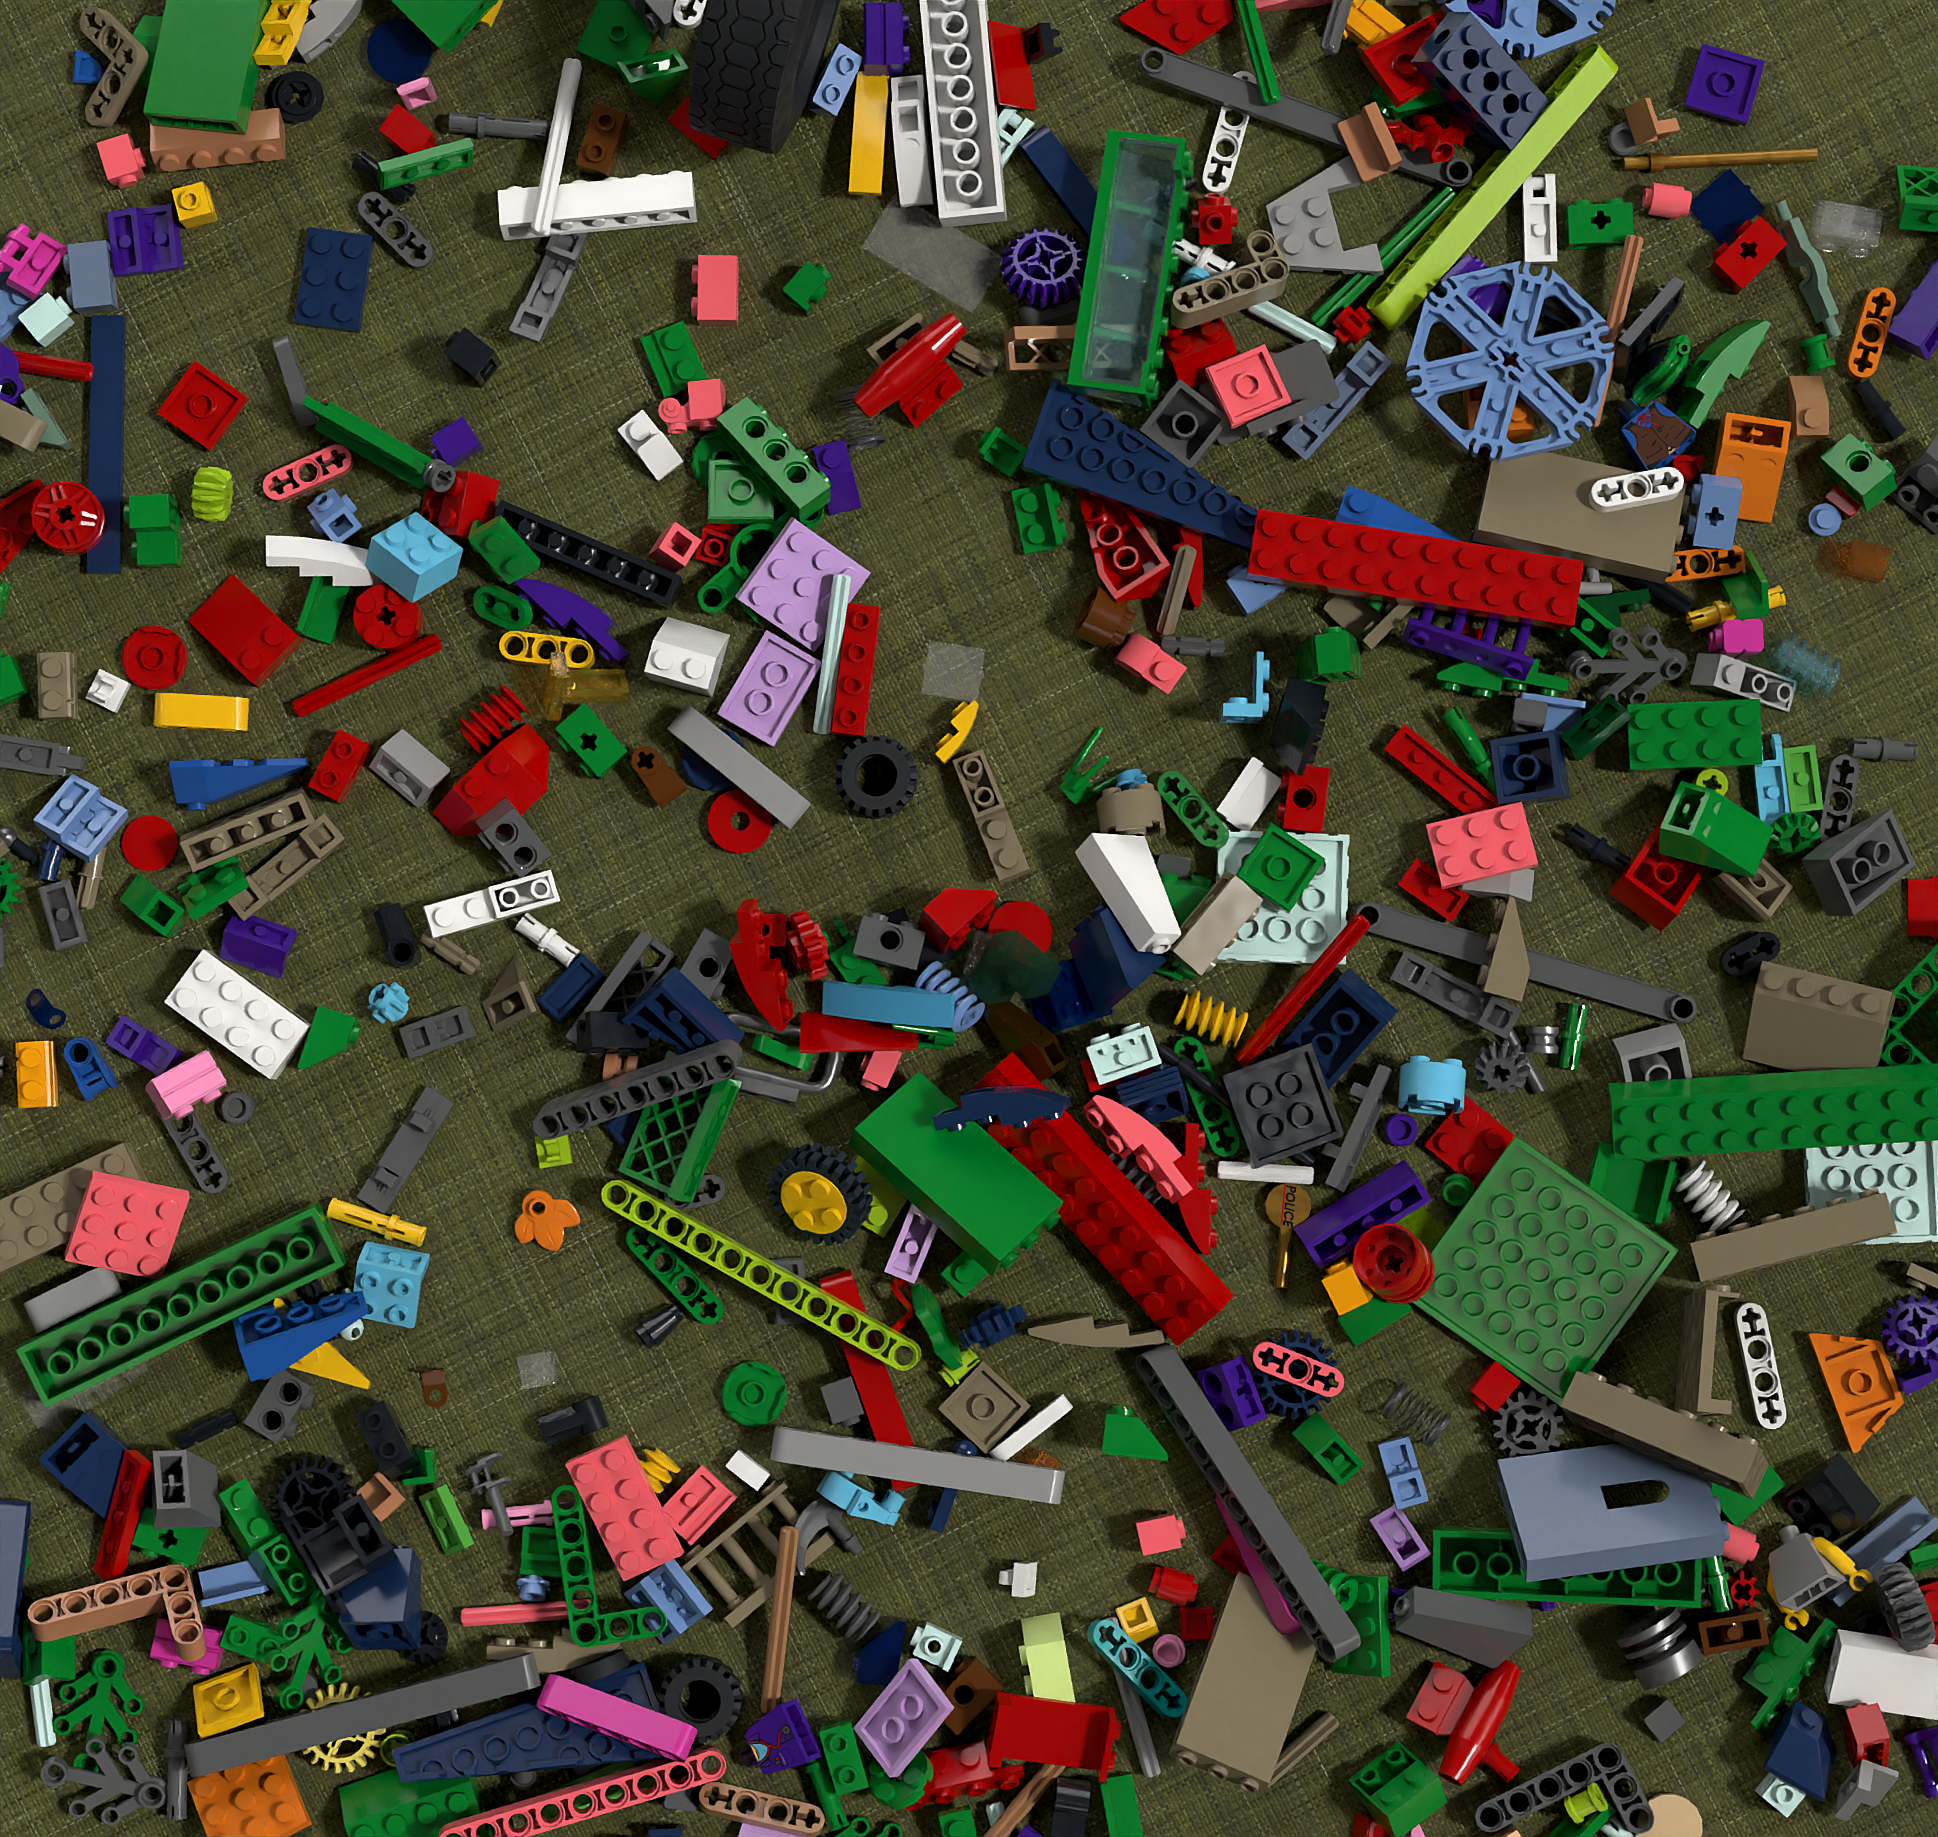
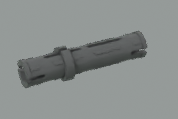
(491, 125)
(176, 1768)

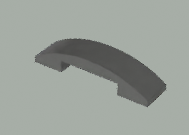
(548, 287)
(1455, 995)

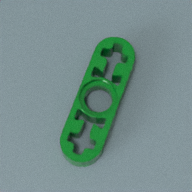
(1213, 821)

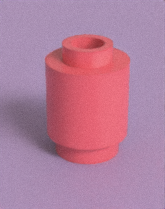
(1666, 200)
(1740, 1545)

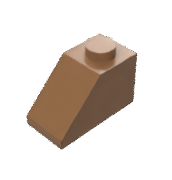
(1808, 408)

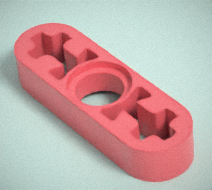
(289, 489)
(1317, 1385)

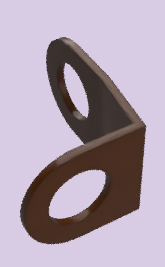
(434, 1380)

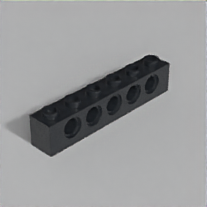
(593, 557)

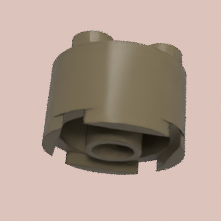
(1131, 811)

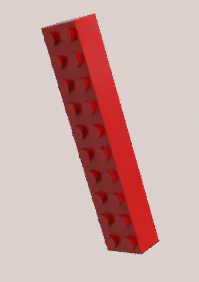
(1414, 570)
(1111, 1215)

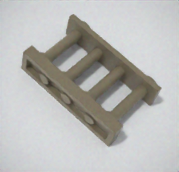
(763, 1584)

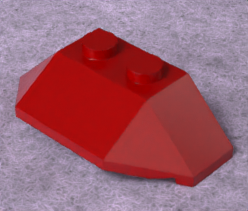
(512, 770)

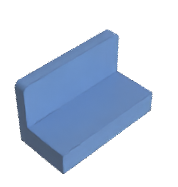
(1560, 711)
(230, 1583)

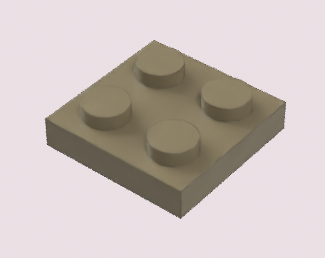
(984, 1407)

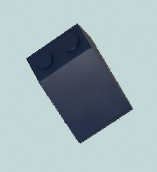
(1342, 1024)

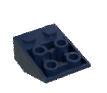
(88, 1461)

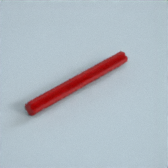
(1302, 990)

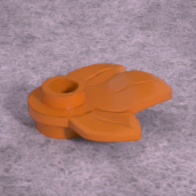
(547, 1224)

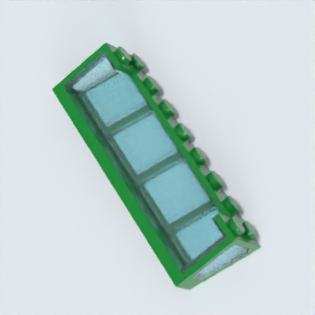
(1130, 268)

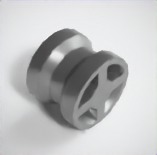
(1542, 1040)

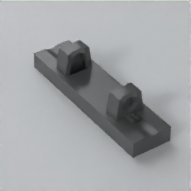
(1372, 1103)
(406, 1149)

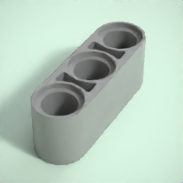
(72, 1298)

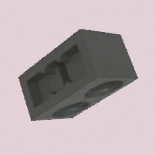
(516, 835)
(273, 1399)

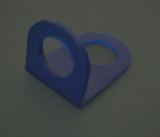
(44, 1010)

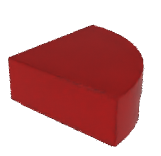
(1687, 465)

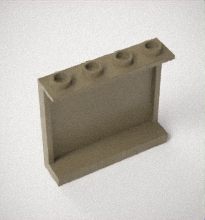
(1697, 1352)

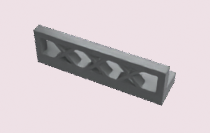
(620, 974)

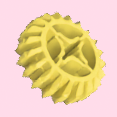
(330, 1754)

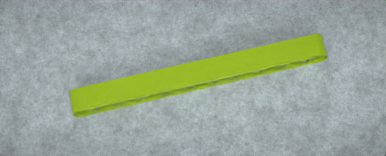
(1490, 189)
(744, 1273)

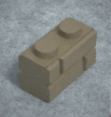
(57, 686)

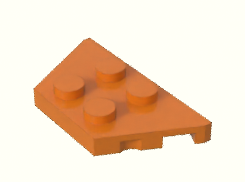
(1857, 1383)

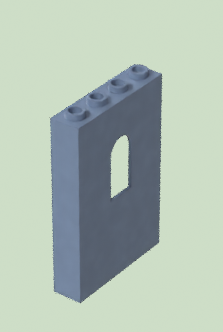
(1568, 1531)

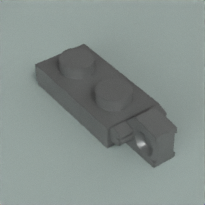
(37, 756)

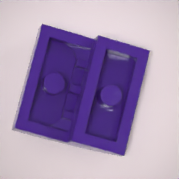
(145, 240)

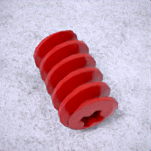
(492, 717)

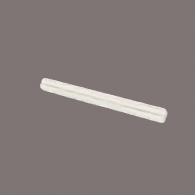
(556, 147)

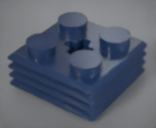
(1154, 1095)

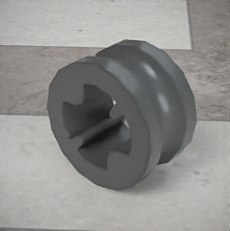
(434, 468)

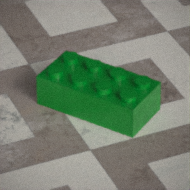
(1694, 735)

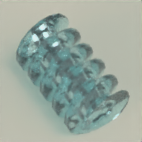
(1807, 664)

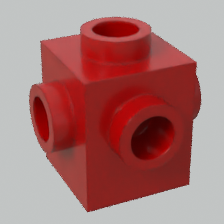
(1211, 229)

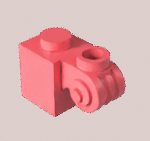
(704, 406)

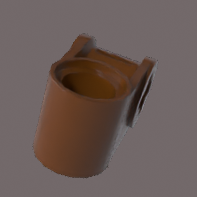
(659, 780)

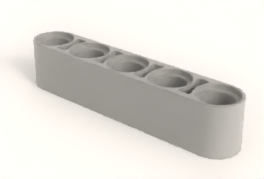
(739, 766)

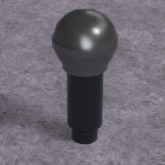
(13, 842)

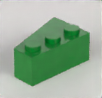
(1329, 657)

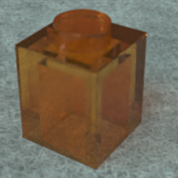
(1864, 560)

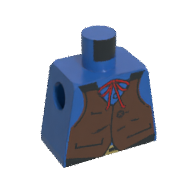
(1653, 434)

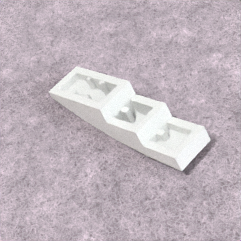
(321, 558)

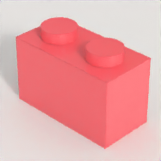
(717, 290)

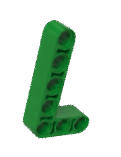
(1914, 1002)
(587, 1582)

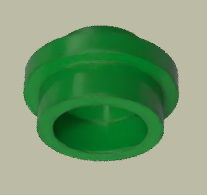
(1457, 1189)

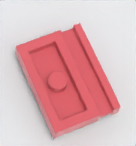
(697, 1504)

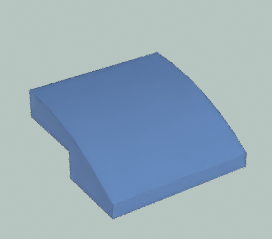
(80, 818)
(674, 1594)

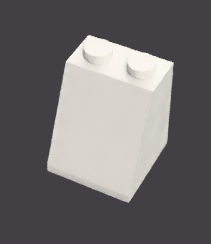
(687, 656)

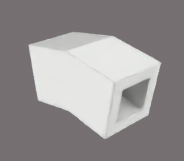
(748, 1469)

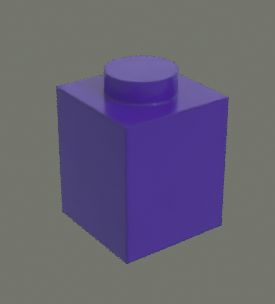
(455, 443)

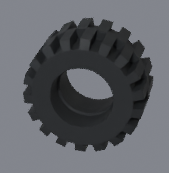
(867, 749)
(720, 1677)

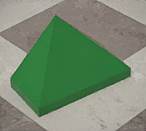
(654, 73)

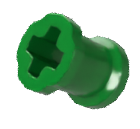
(1817, 353)

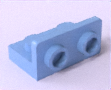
(835, 81)

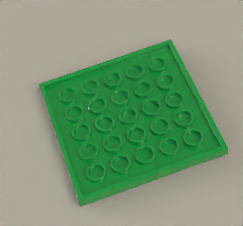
(1542, 1270)

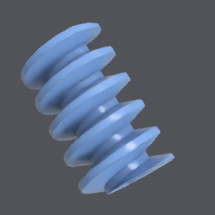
(964, 1011)

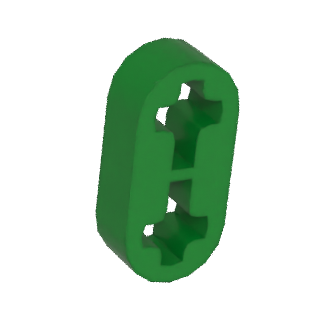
(782, 1052)

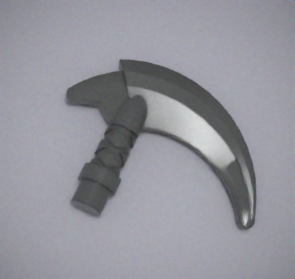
(815, 1517)

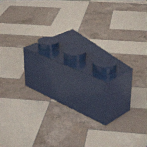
(681, 1015)

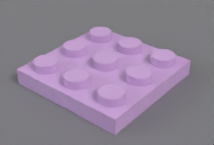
(796, 581)

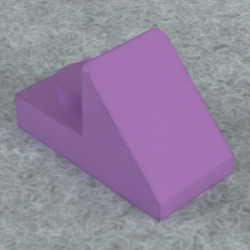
(1400, 1537)

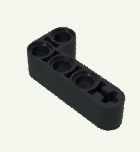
(1070, 1807)

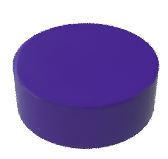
(1400, 1130)

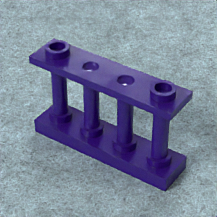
(1478, 652)

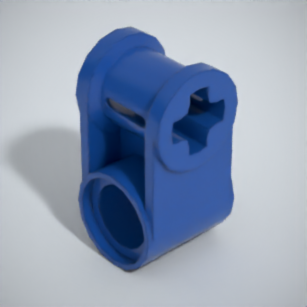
(89, 1070)

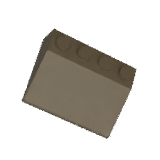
(1815, 1021)

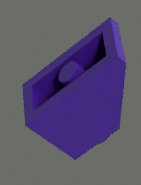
(836, 465)

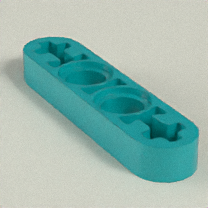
(1139, 1665)

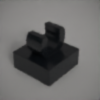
(1039, 43)

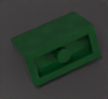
(1594, 727)

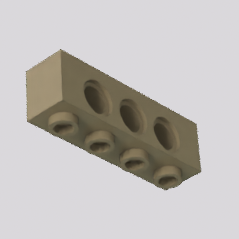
(247, 828)

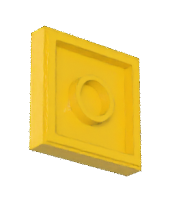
(228, 1701)

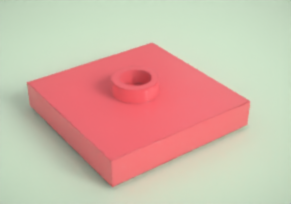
(1248, 386)

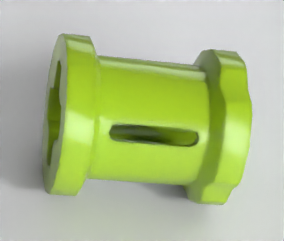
(1585, 1803)

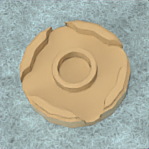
(1673, 1817)

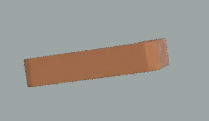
(127, 1606)

